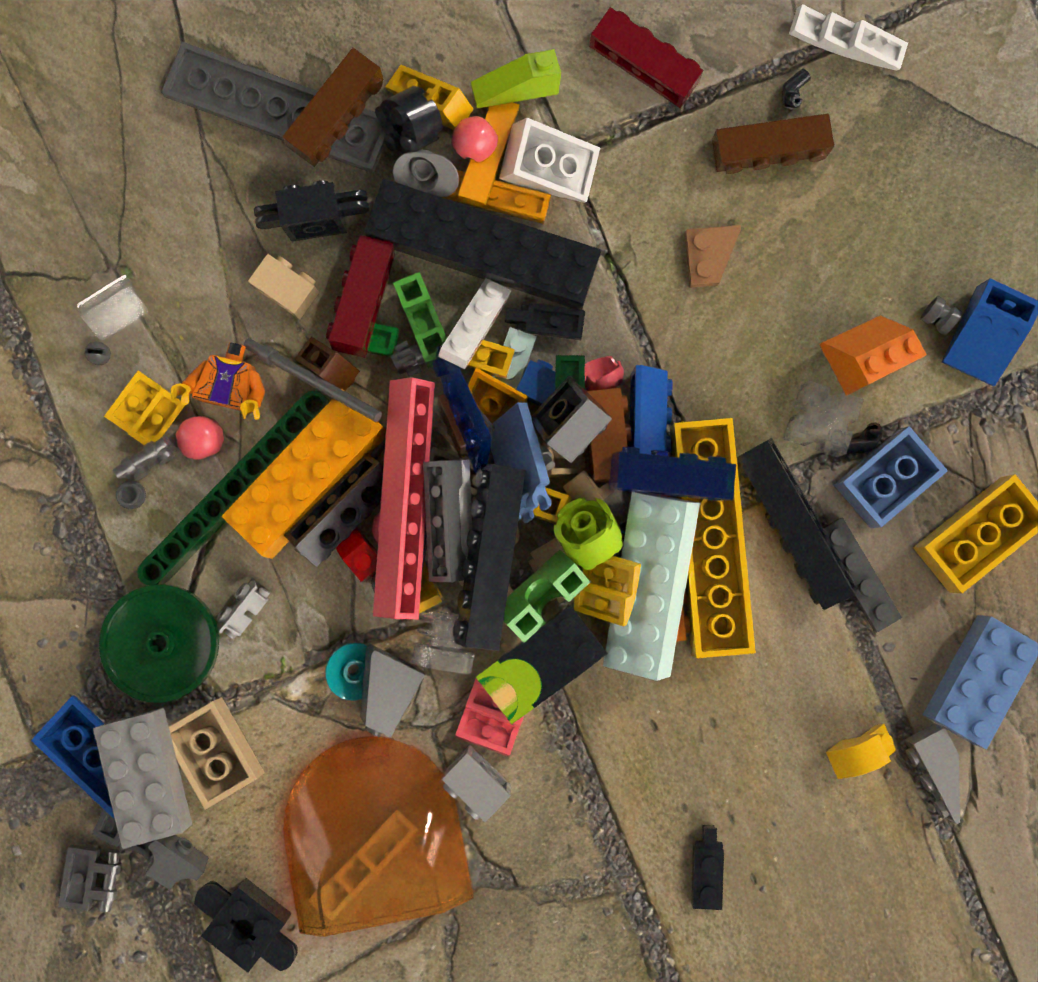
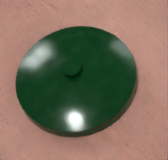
(159, 643)

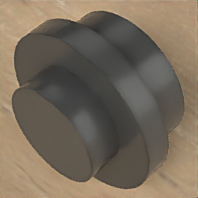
(131, 494)

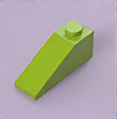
(519, 80)

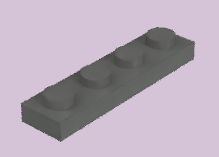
(871, 594)

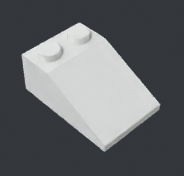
(549, 161)

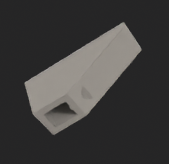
(939, 767)

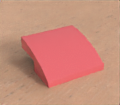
(486, 724)

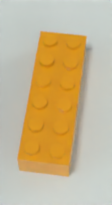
(302, 476)

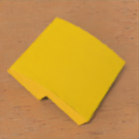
(144, 409)
(610, 591)

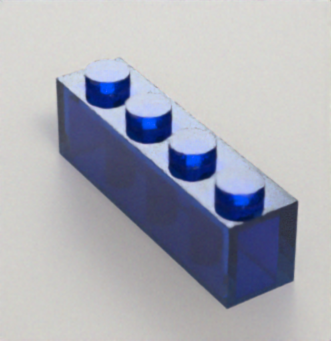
(672, 475)

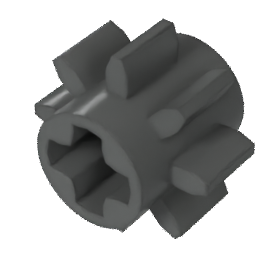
(407, 359)

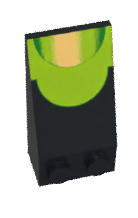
(541, 664)

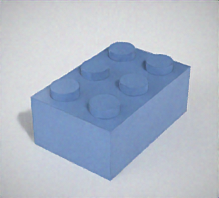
(890, 477)

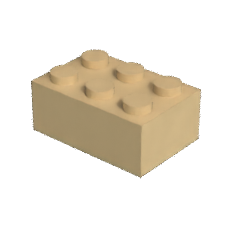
(214, 753)

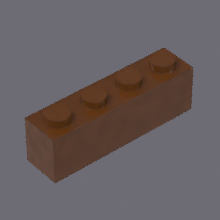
(334, 107)
(773, 143)

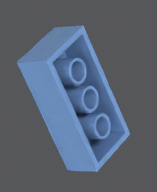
(982, 681)

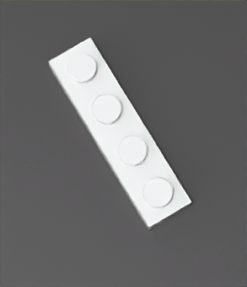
(474, 323)

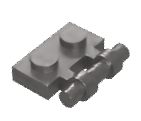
(139, 465)
(80, 877)

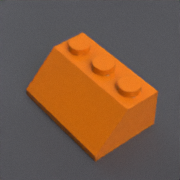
(871, 352)

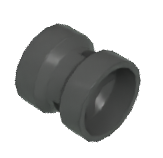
(941, 315)

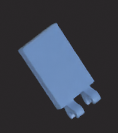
(517, 446)

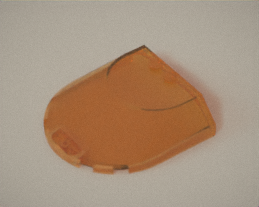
(373, 839)

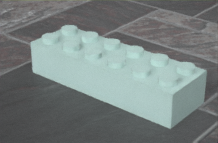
(661, 540)

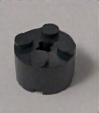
(409, 120)

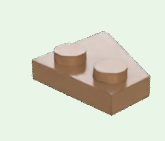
(709, 253)

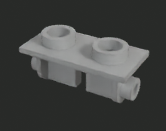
(246, 599)

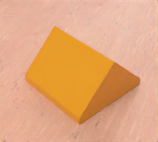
(493, 395)

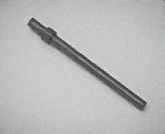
(271, 356)

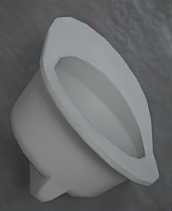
(426, 173)

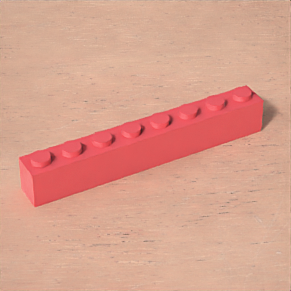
(403, 499)

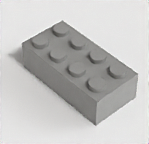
(143, 778)

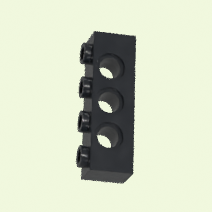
(327, 511)

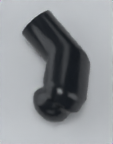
(790, 89)
(867, 440)

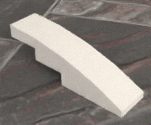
(855, 41)

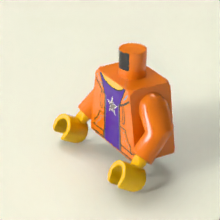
(224, 383)

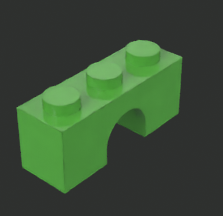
(421, 315)
(553, 579)

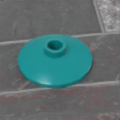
(340, 681)

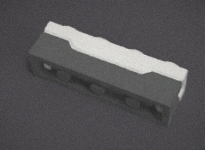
(447, 517)

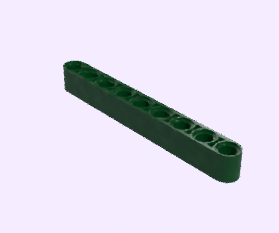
(221, 493)

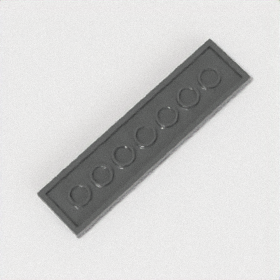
(262, 102)

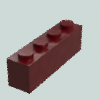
(645, 57)
(361, 296)

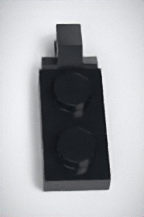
(548, 320)
(708, 871)

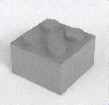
(476, 784)

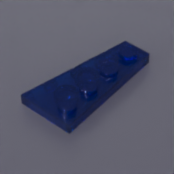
(465, 411)

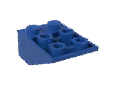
(991, 331)

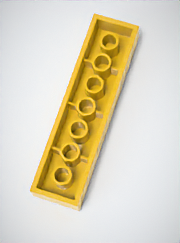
(718, 563)

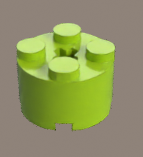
(588, 532)

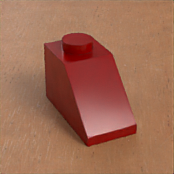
(359, 555)

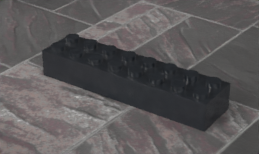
(483, 244)

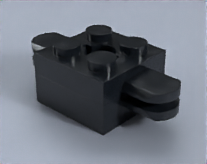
(311, 210)
(257, 919)

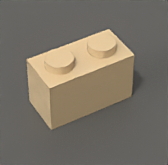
(284, 286)

